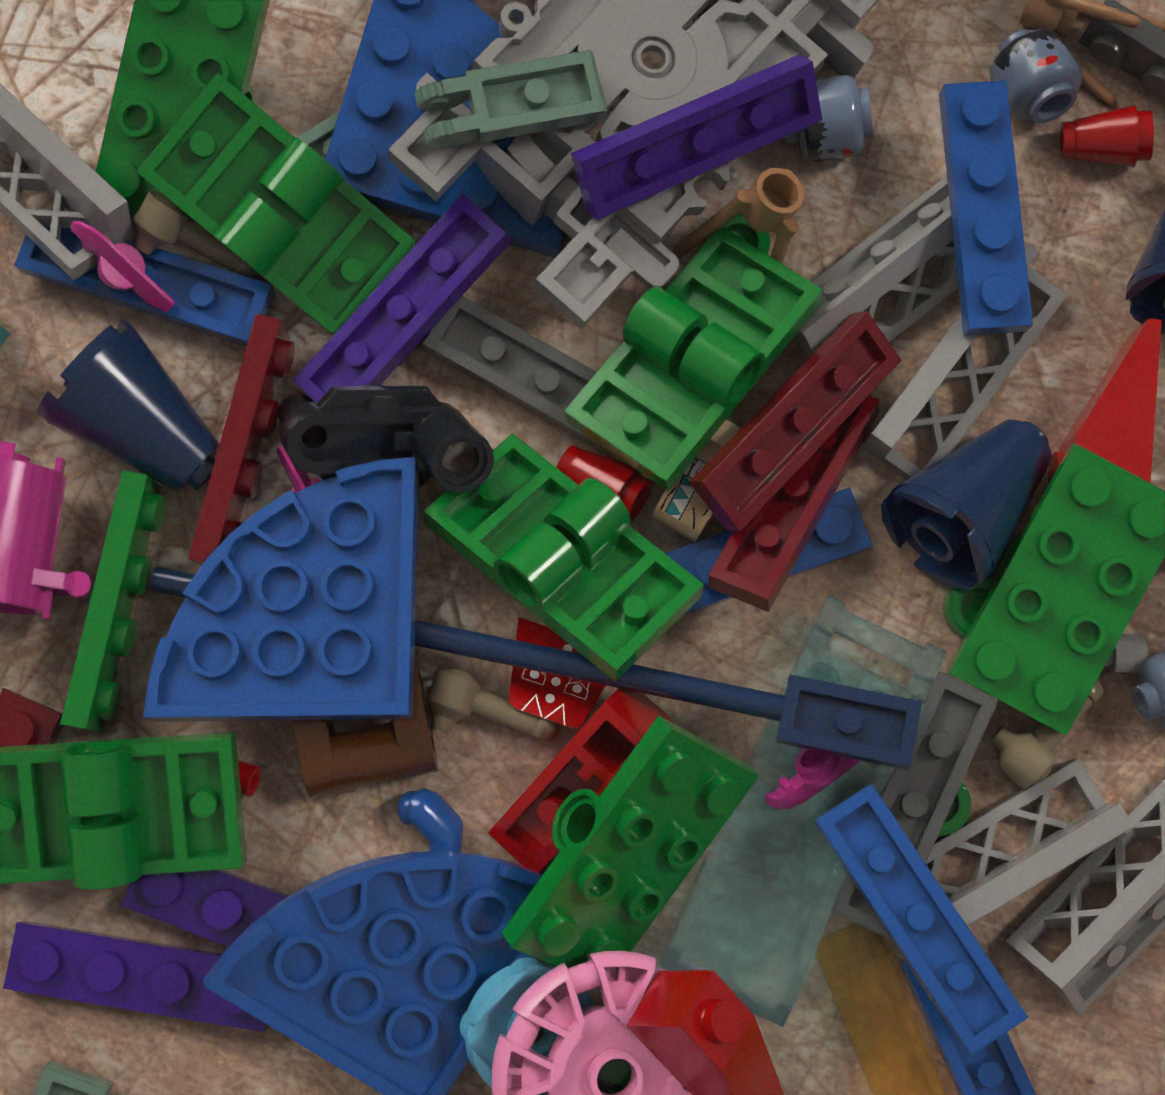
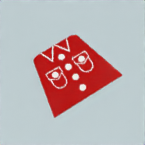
(550, 695)

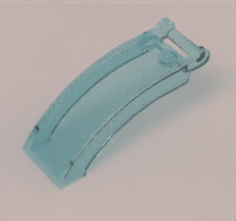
(769, 870)

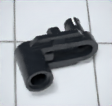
(385, 423)

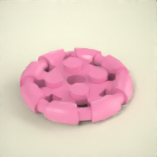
(584, 1036)

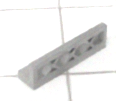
(67, 177)
(880, 264)
(938, 369)
(1041, 856)
(1114, 932)

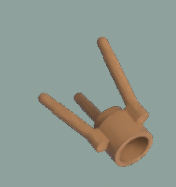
(1061, 16)
(766, 208)

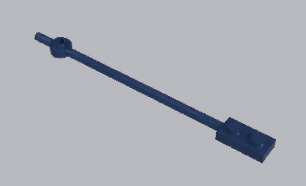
(810, 714)

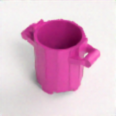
(28, 537)

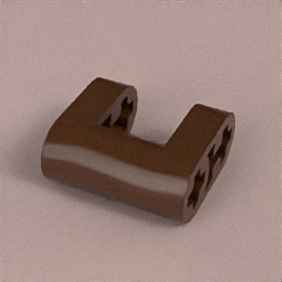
(366, 754)

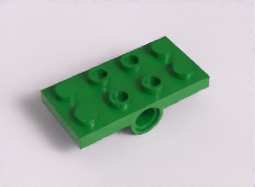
(164, 67)
(276, 204)
(692, 356)
(567, 556)
(1066, 590)
(120, 809)
(628, 846)

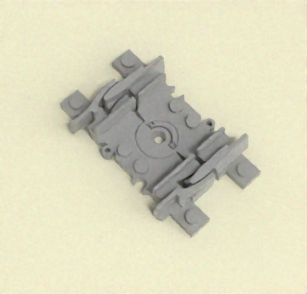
(698, 59)

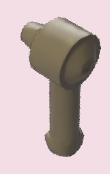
(165, 223)
(457, 696)
(1030, 755)

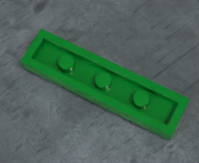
(108, 626)

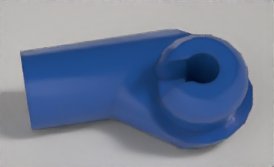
(432, 818)

